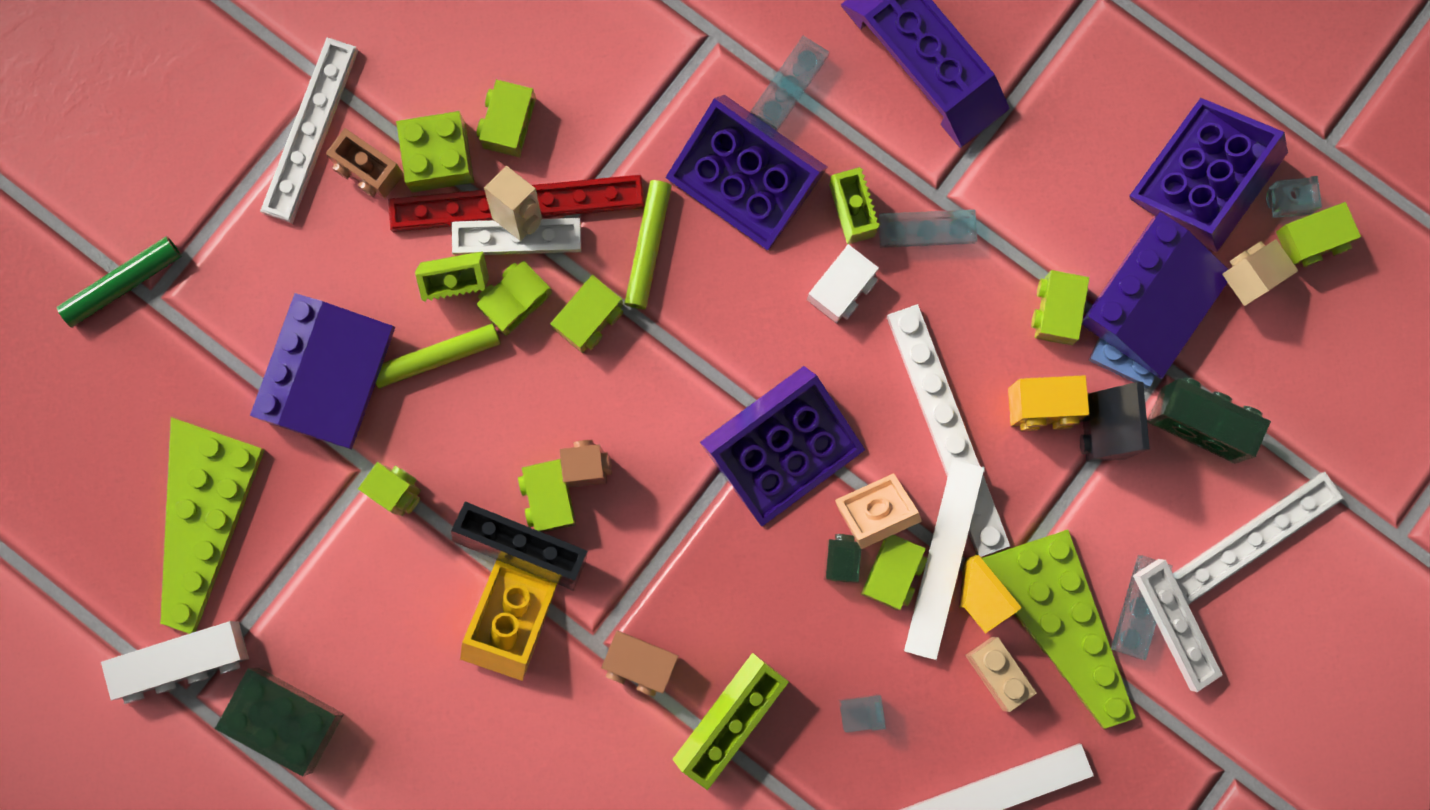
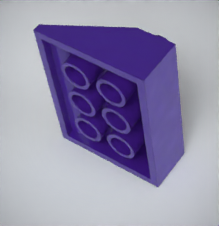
(745, 171)
(1211, 171)
(1157, 295)
(322, 371)
(783, 445)

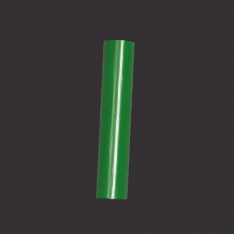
(118, 281)

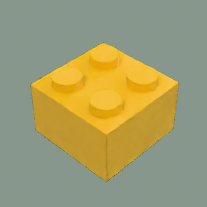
(1048, 401)

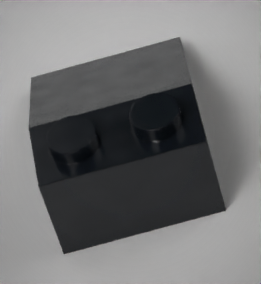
(1115, 424)

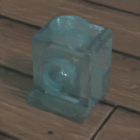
(1306, 194)

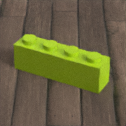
(730, 721)

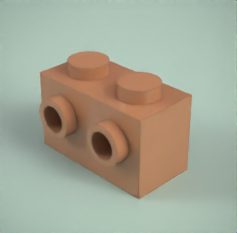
(364, 163)
(585, 464)
(640, 663)

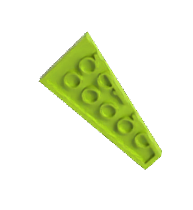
(204, 502)
(1065, 621)

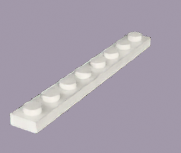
(944, 420)

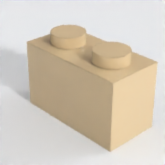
(513, 203)
(1259, 270)
(1000, 674)

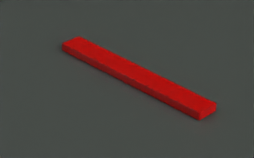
(553, 200)

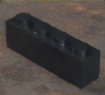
(519, 545)

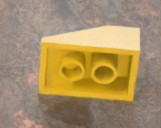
(508, 621)

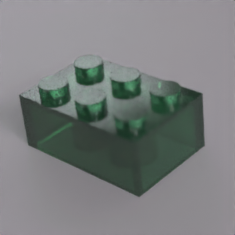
(1209, 420)
(279, 721)

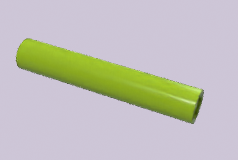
(648, 244)
(437, 355)

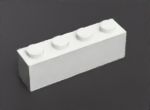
(174, 661)

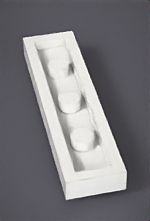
(552, 236)
(1177, 625)

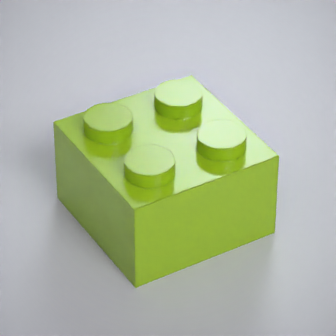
(435, 151)

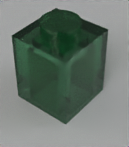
(842, 559)

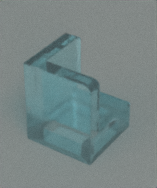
(862, 713)

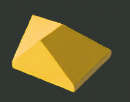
(985, 595)

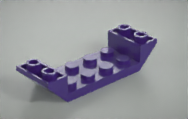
(936, 61)

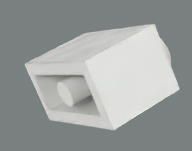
(843, 284)

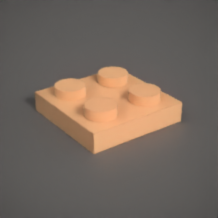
(878, 511)

